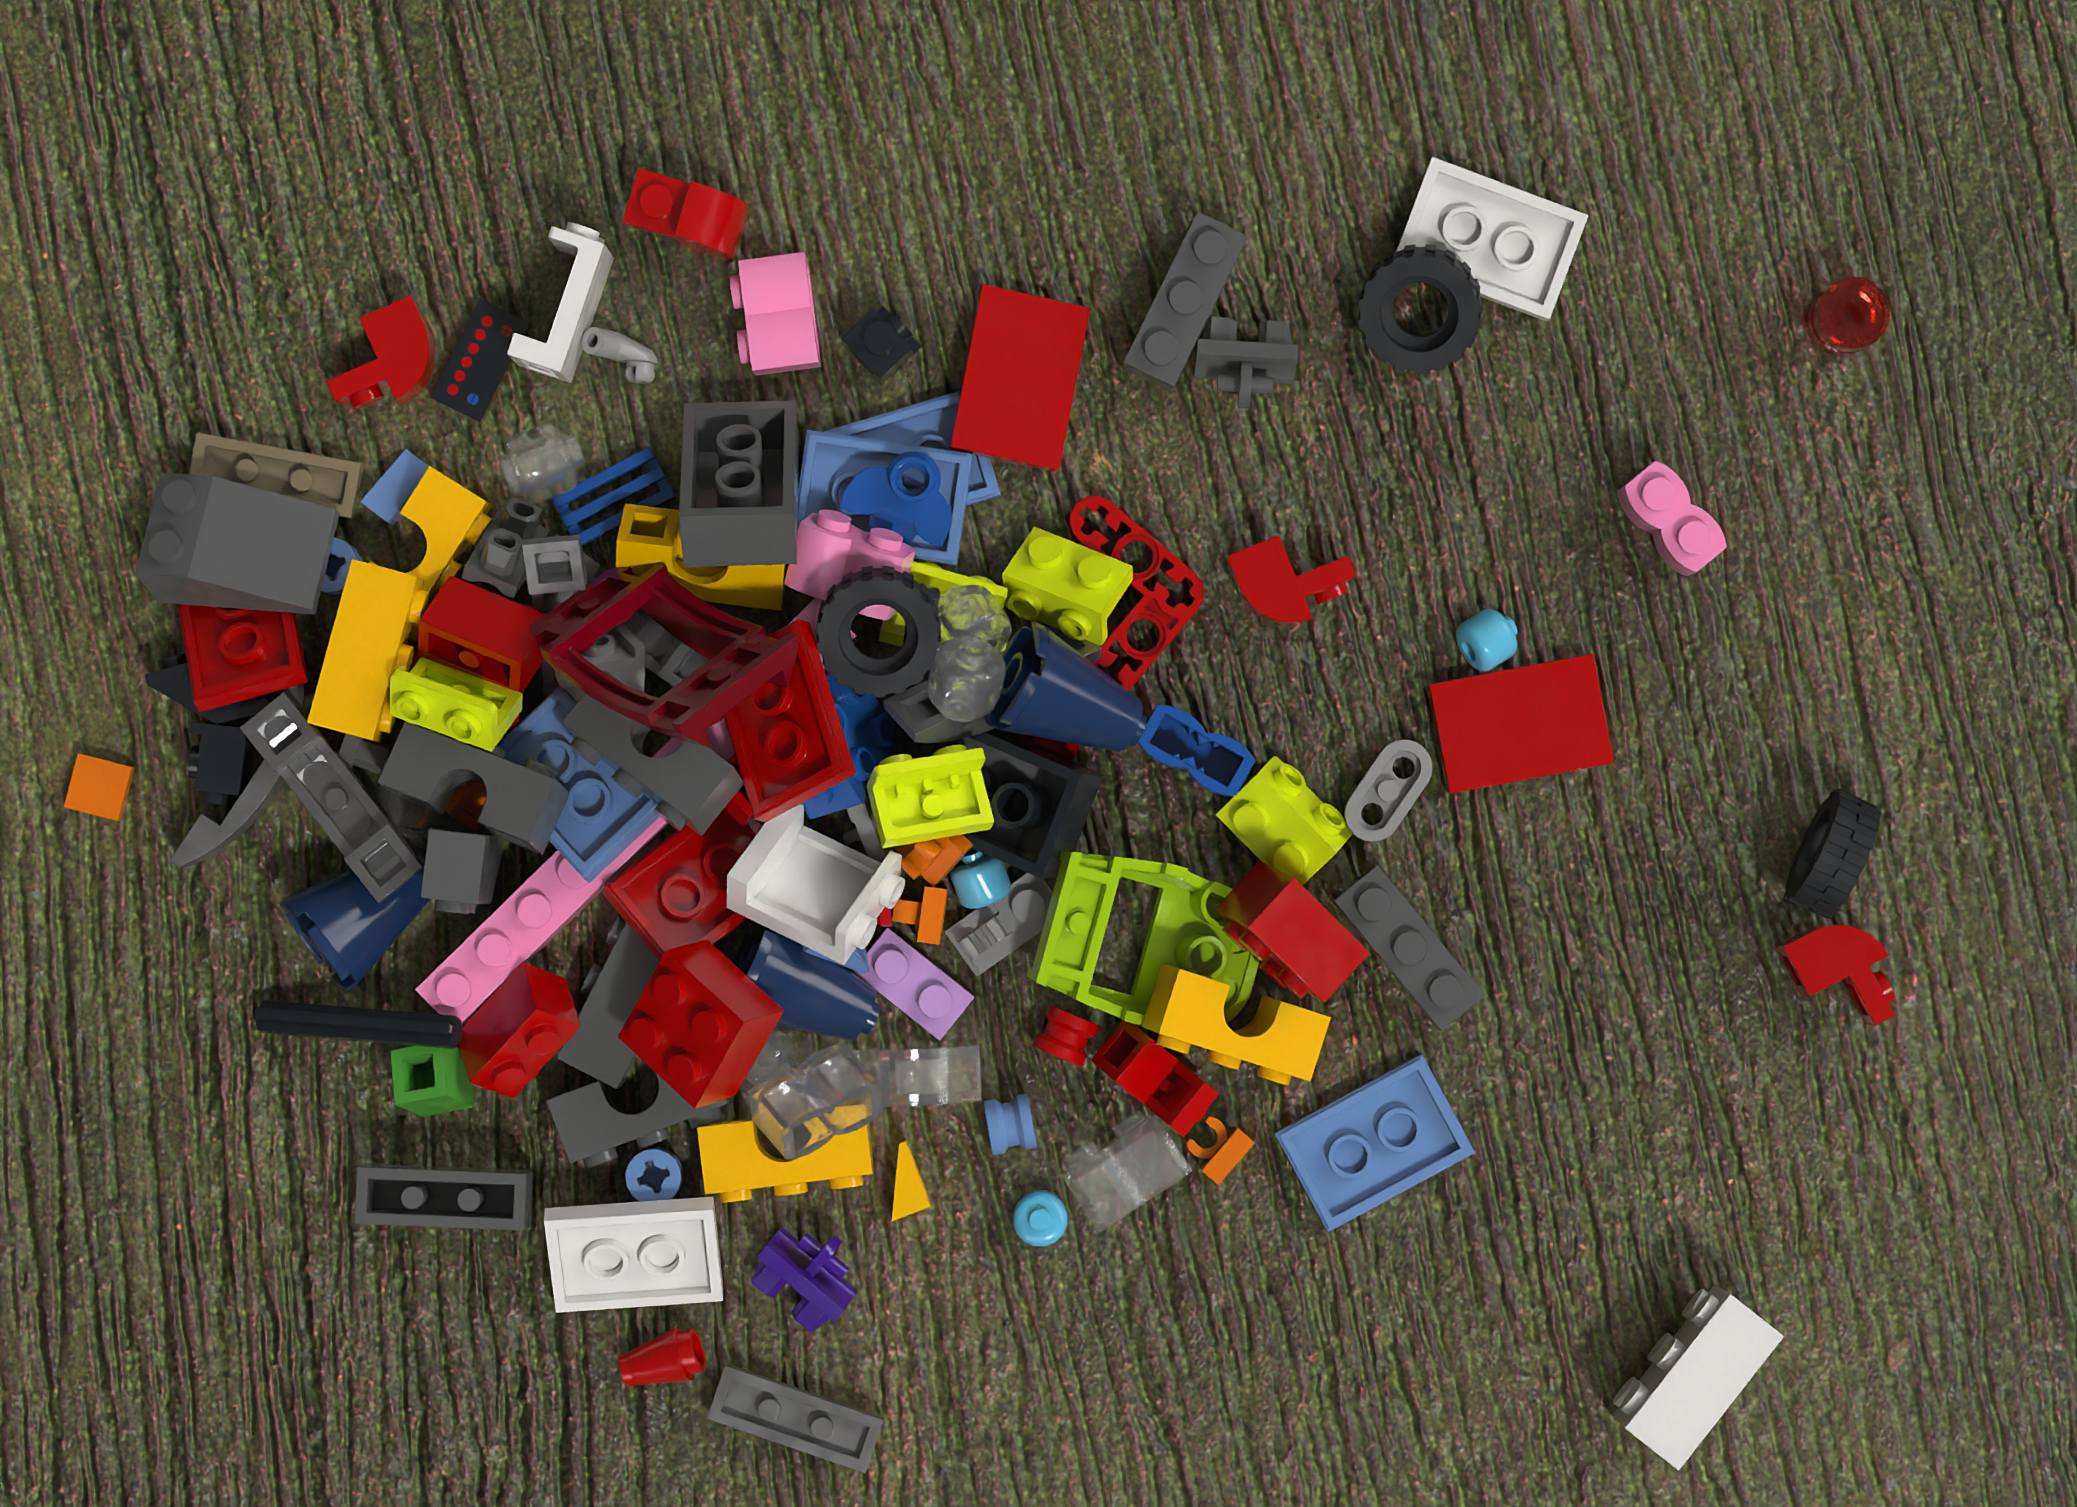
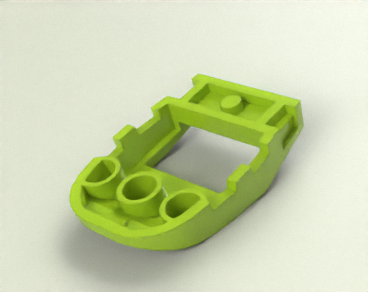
(1181, 933)

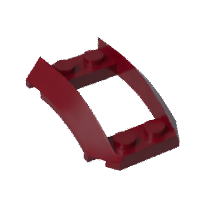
(737, 651)

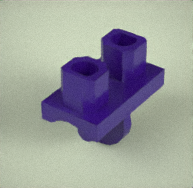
(810, 1271)

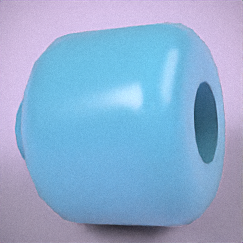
(1487, 639)
(979, 880)
(1040, 1218)

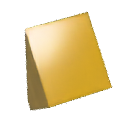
(909, 1190)

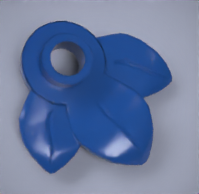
(896, 508)

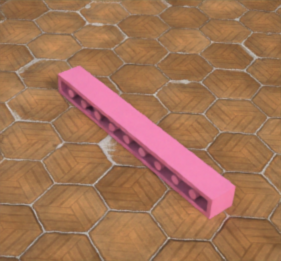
(544, 905)

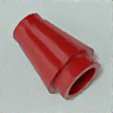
(665, 1359)

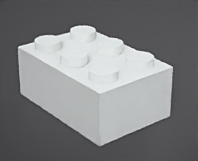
(1695, 1375)

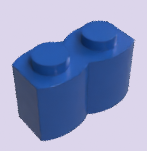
(1209, 758)

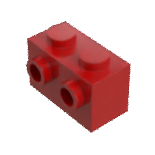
(481, 634)
(518, 1030)

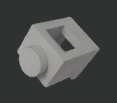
(619, 655)

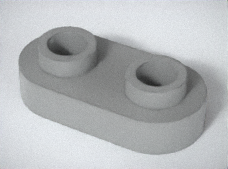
(1388, 791)

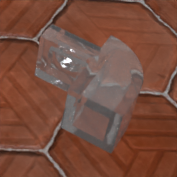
(925, 1074)

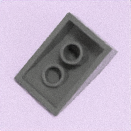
(234, 546)

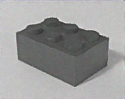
(739, 483)

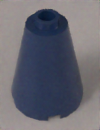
(1063, 695)
(348, 926)
(811, 990)

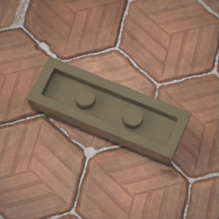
(281, 471)

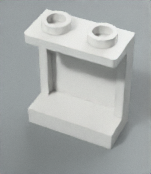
(577, 307)
(812, 887)

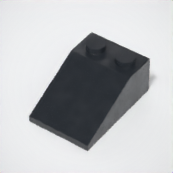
(1034, 800)

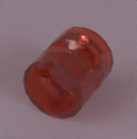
(1848, 316)

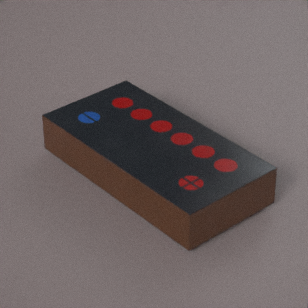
(479, 361)

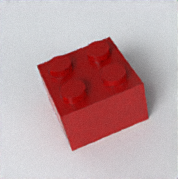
(1292, 931)
(700, 1023)

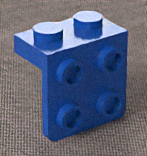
(869, 741)

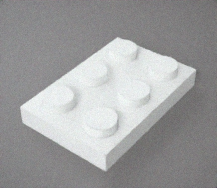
(1507, 236)
(634, 1254)

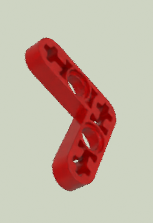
(1153, 604)

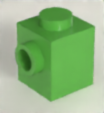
(430, 1080)

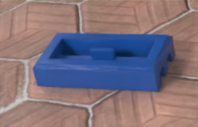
(597, 481)

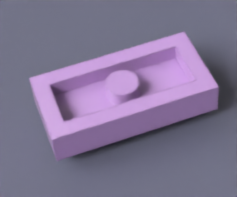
(915, 984)

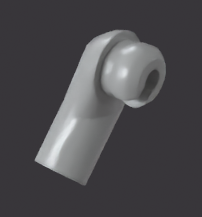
(618, 347)

